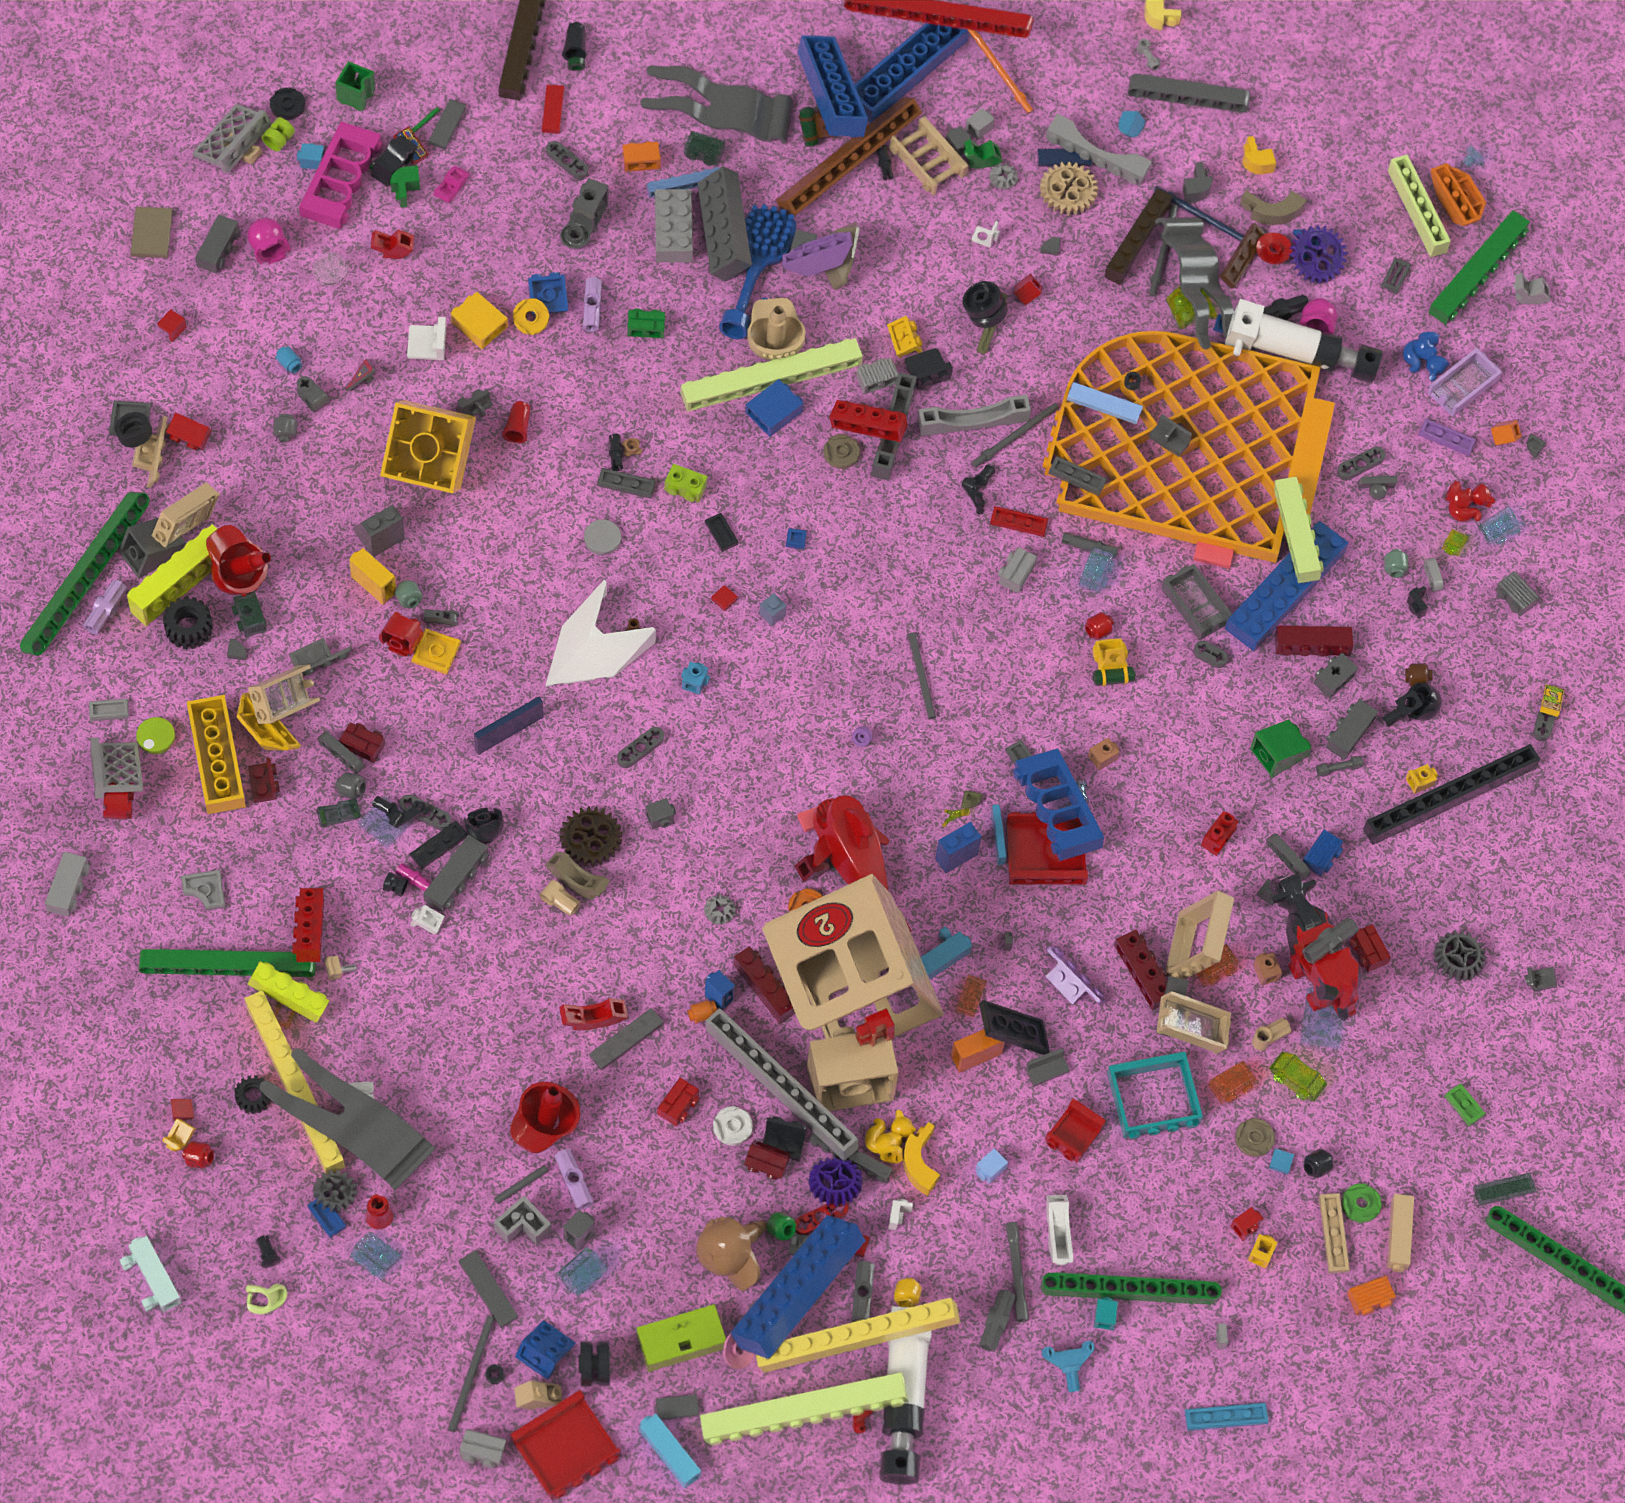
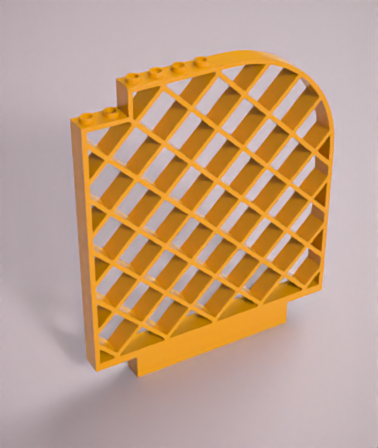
(1304, 463)

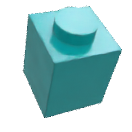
(1105, 1313)

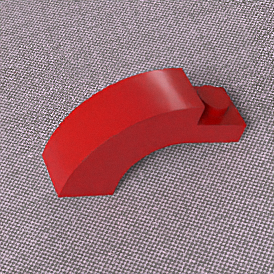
(594, 1016)

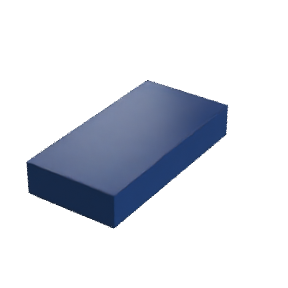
(330, 1222)

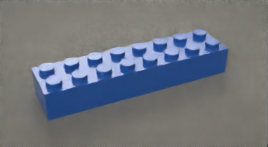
(907, 66)
(832, 86)
(1281, 592)
(797, 1286)

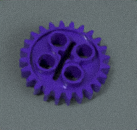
(1325, 239)

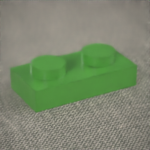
(1464, 1105)

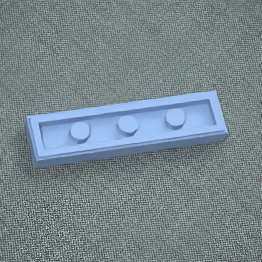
(1104, 403)

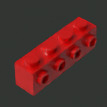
(868, 420)
(309, 925)

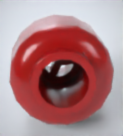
(1099, 625)
(198, 1155)

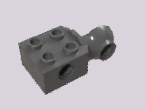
(586, 214)

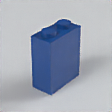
(774, 407)
(958, 847)

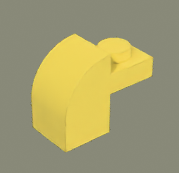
(1157, 16)

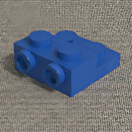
(550, 291)

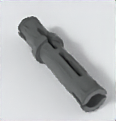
(1087, 544)

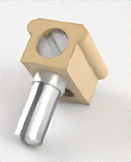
(335, 970)

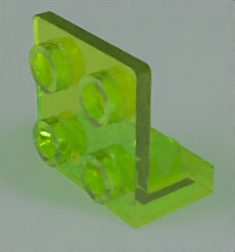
(1183, 309)

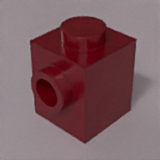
(808, 871)

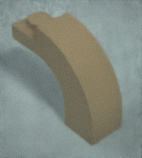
(1273, 213)
(574, 877)

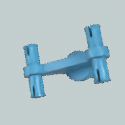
(1069, 1362)

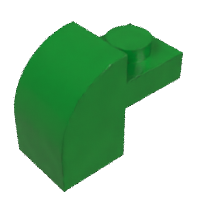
(984, 155)
(405, 180)

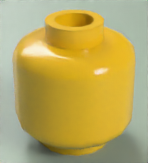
(907, 1292)

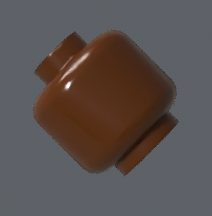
(1418, 674)

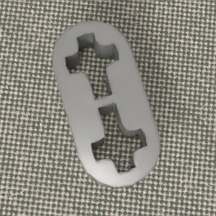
(1433, 574)

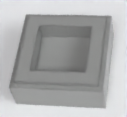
(1221, 1336)

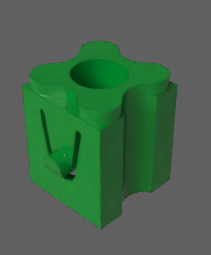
(355, 91)

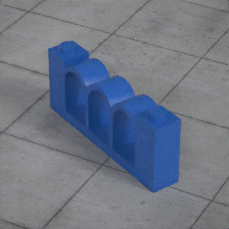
(1065, 843)

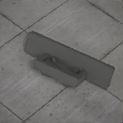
(315, 655)

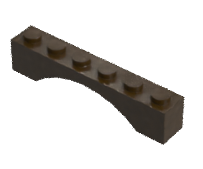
(1130, 247)

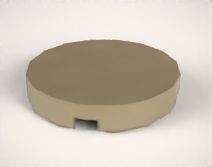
(841, 451)
(1254, 1137)

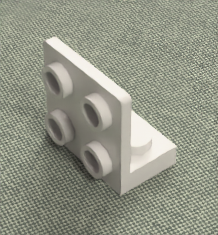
(427, 341)

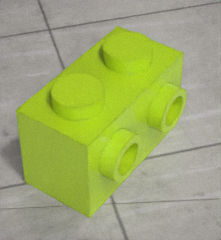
(685, 483)

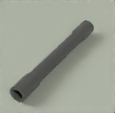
(1013, 1240)

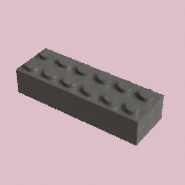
(724, 224)

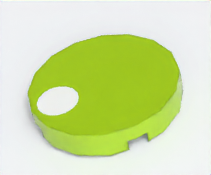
(155, 735)

